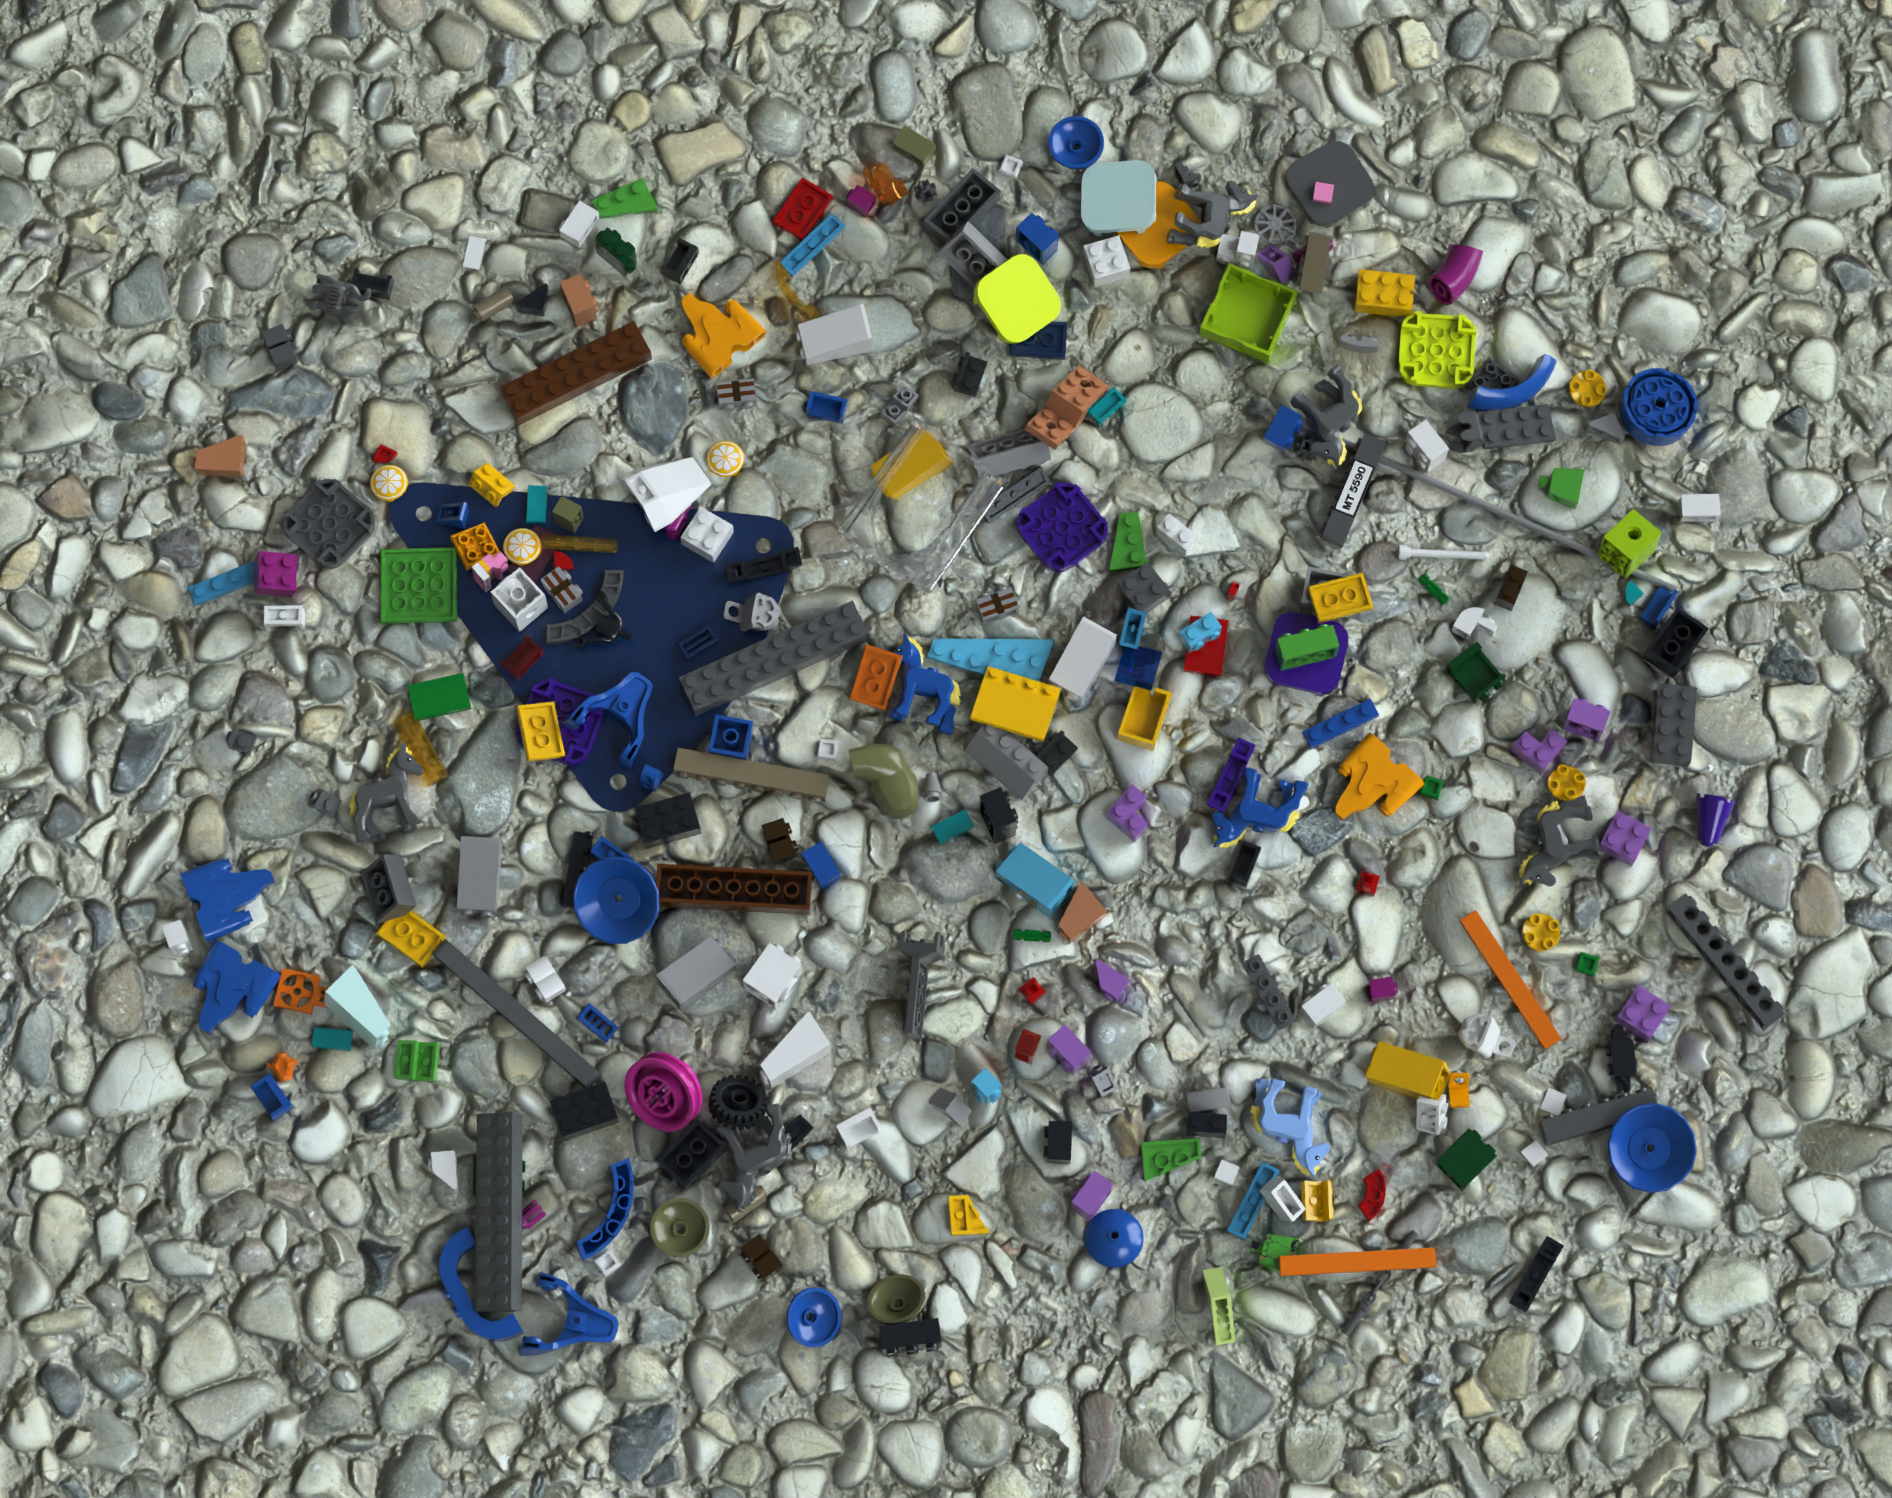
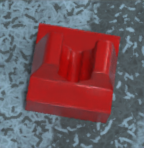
(1367, 883)
(1032, 991)

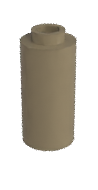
(492, 304)
(733, 1212)

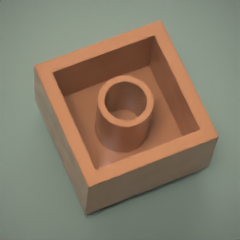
(579, 300)

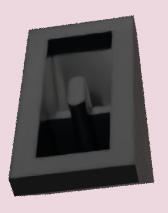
(535, 302)

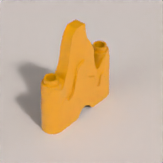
(717, 334)
(1373, 778)

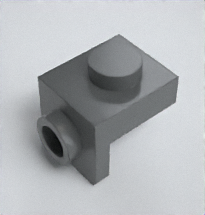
(324, 802)

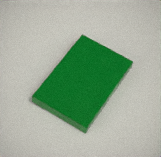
(439, 697)

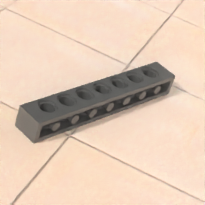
(1763, 1018)

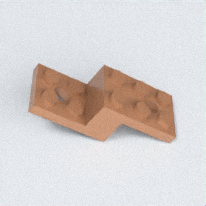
(1066, 407)

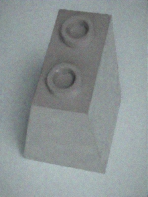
(479, 876)
(696, 973)

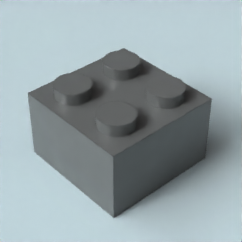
(1143, 589)

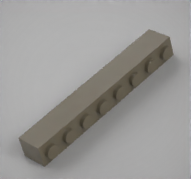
(751, 774)

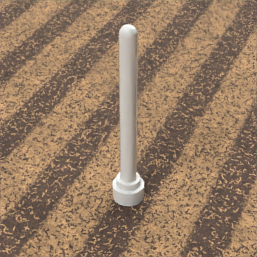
(1405, 552)

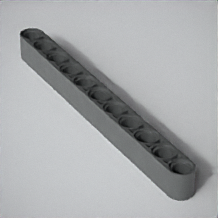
(516, 1014)

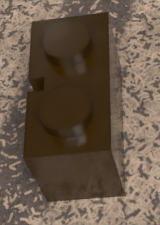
(1511, 587)
(779, 841)
(761, 1258)

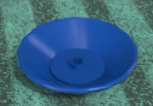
(601, 911)
(1672, 1147)

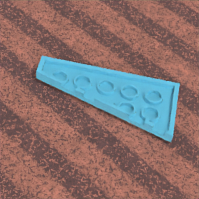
(1014, 656)

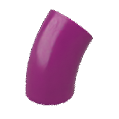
(1455, 273)

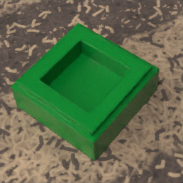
(1431, 787)
(1587, 964)

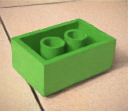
(1306, 647)

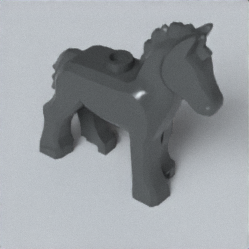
(756, 1159)

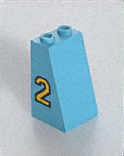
(1035, 879)

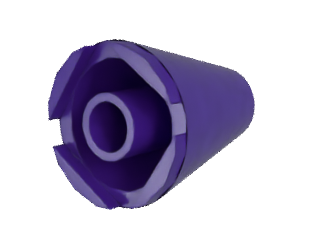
(1712, 817)

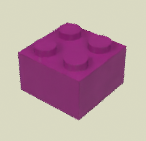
(275, 574)

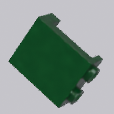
(1475, 673)
(1466, 1158)

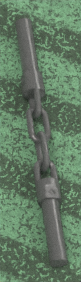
(1364, 1305)

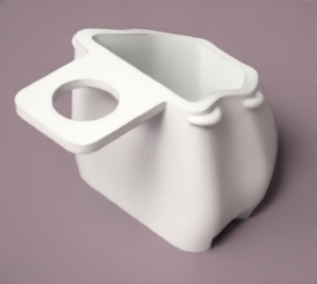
(1483, 1035)

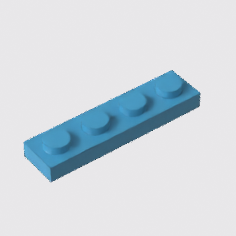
(812, 245)
(222, 584)
(1252, 1202)

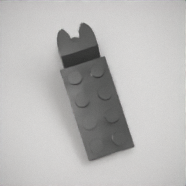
(1502, 428)
(922, 955)

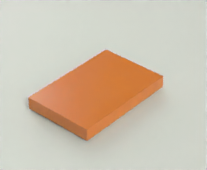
(875, 677)

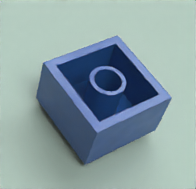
(1037, 238)
(1283, 429)
(731, 737)

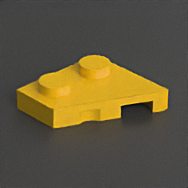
(964, 1217)

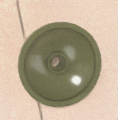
(676, 1214)
(893, 1293)

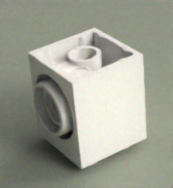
(519, 599)
(773, 976)

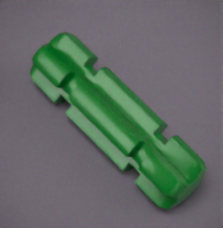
(1433, 589)
(1032, 935)

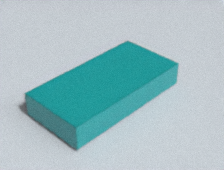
(1106, 406)
(536, 504)
(952, 827)
(332, 1039)

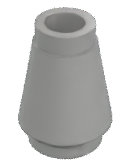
(931, 788)

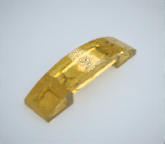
(809, 311)

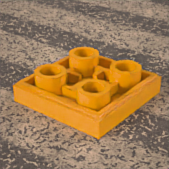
(474, 545)

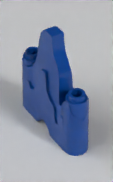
(222, 894)
(229, 983)

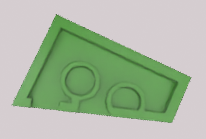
(625, 200)
(1128, 544)
(1167, 1155)

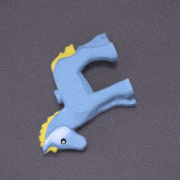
(1289, 1127)

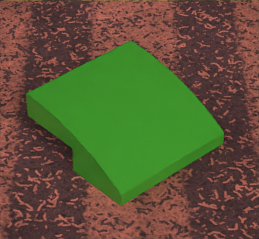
(416, 1061)

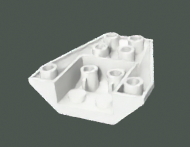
(665, 489)

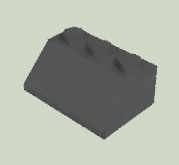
(388, 888)

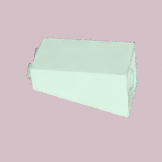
(357, 1008)

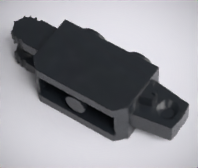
(1621, 1059)

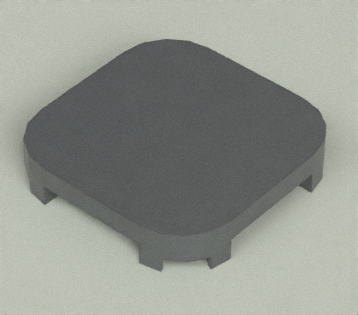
(1335, 165)
(329, 523)

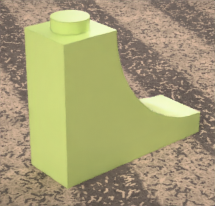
(1220, 1305)

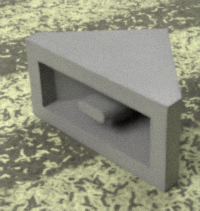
(1607, 428)
(950, 1106)

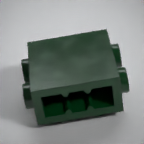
(615, 251)

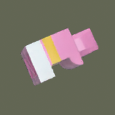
(488, 569)

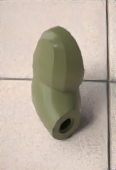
(889, 778)

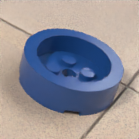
(1649, 422)

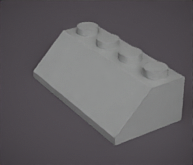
(971, 254)
(1010, 452)
(1007, 760)

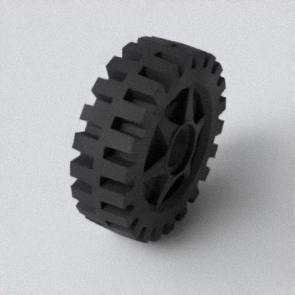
(737, 1102)

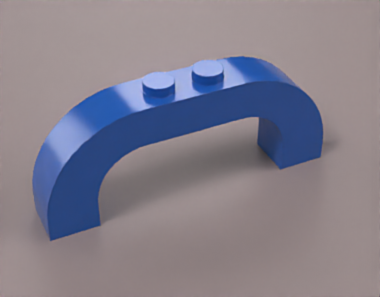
(495, 1331)

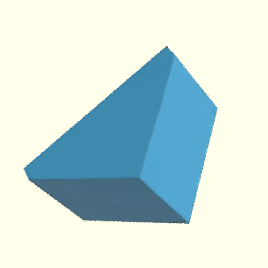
(1132, 628)

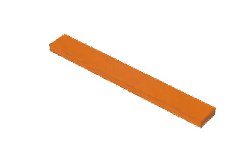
(1510, 980)
(1357, 1262)

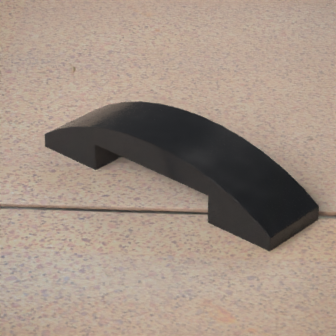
(763, 567)
(1536, 1274)

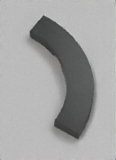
(588, 619)

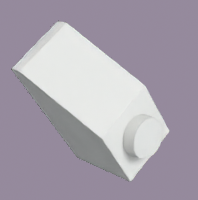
(445, 1168)

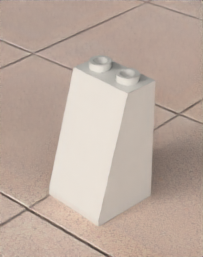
(835, 335)
(1082, 659)
(795, 1052)

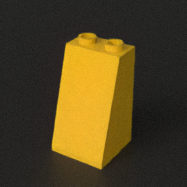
(921, 464)
(1407, 1072)

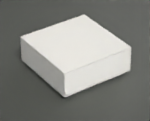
(1010, 166)
(827, 749)
(1534, 1153)
(1226, 1172)
(607, 1263)

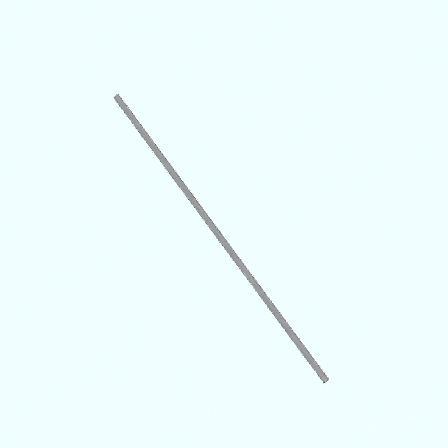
(1501, 512)

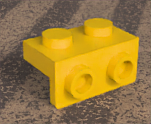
(490, 484)
(1317, 1200)

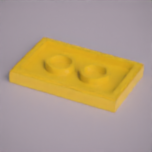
(1340, 598)
(540, 731)
(412, 937)

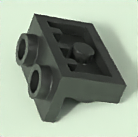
(969, 375)
(1056, 752)

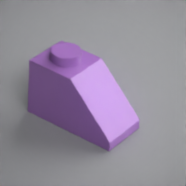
(1276, 263)
(1110, 981)

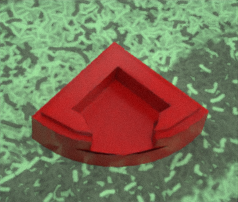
(384, 455)
(562, 561)
(1233, 591)

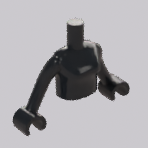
(607, 626)

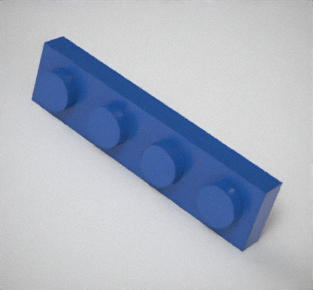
(1340, 723)

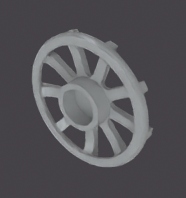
(1275, 223)

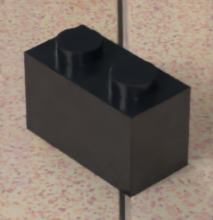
(1206, 1124)
(1059, 1142)

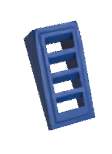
(586, 1023)

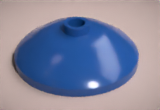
(1076, 132)
(1110, 1251)
(823, 1319)

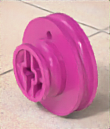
(653, 1101)

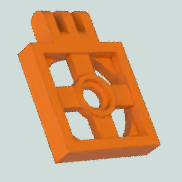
(315, 995)

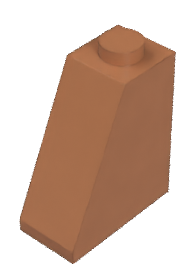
(221, 458)
(1080, 915)

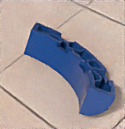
(1493, 399)
(617, 1212)

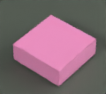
(1323, 193)

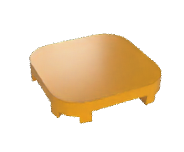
(1151, 246)

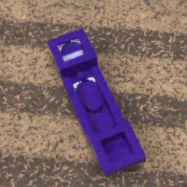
(1231, 775)

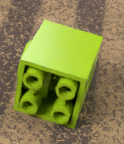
(1629, 543)

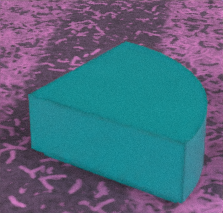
(1632, 593)

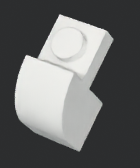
(1471, 619)

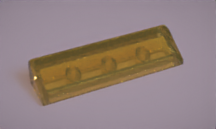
(579, 543)
(421, 747)

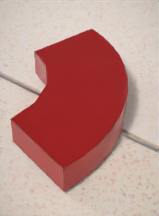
(1374, 1195)

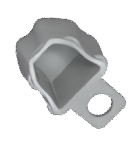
(757, 613)

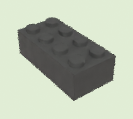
(966, 202)
(1673, 725)

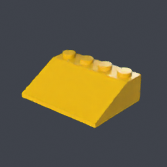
(1015, 704)

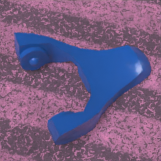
(624, 701)
(582, 1323)

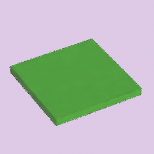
(418, 585)

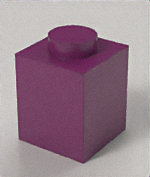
(861, 200)
(1382, 989)

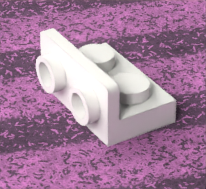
(1431, 1114)

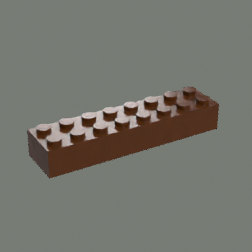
(576, 373)
(734, 889)

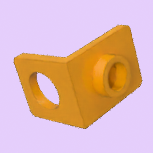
(1459, 1091)

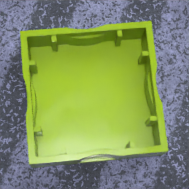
(1248, 313)

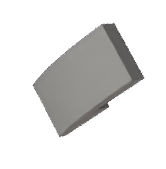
(1366, 345)
(899, 406)
(1208, 1099)

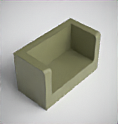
(913, 146)
(568, 514)

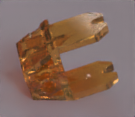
(885, 185)

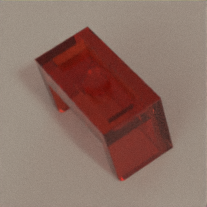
(522, 658)
(1027, 1046)

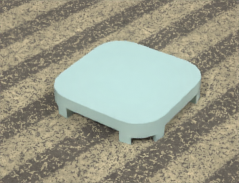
(1118, 197)

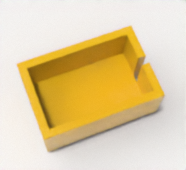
(1384, 293)
(1144, 717)

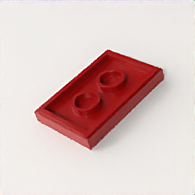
(802, 209)
(1210, 657)

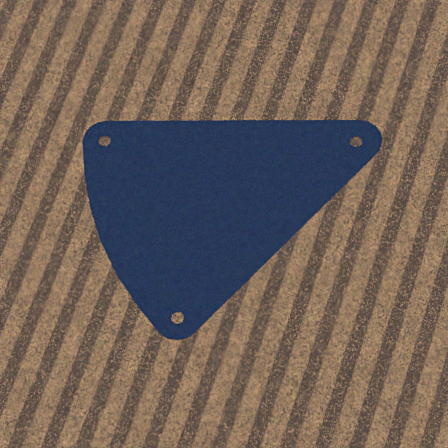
(662, 601)

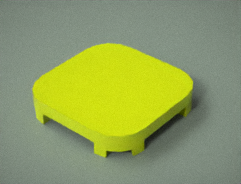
(1017, 299)
(1437, 350)

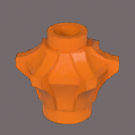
(282, 1066)

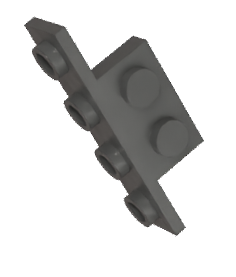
(1268, 991)

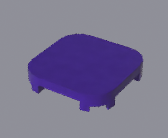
(1062, 527)
(1316, 677)
(576, 742)

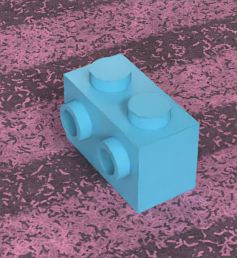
(1200, 632)
(986, 1087)

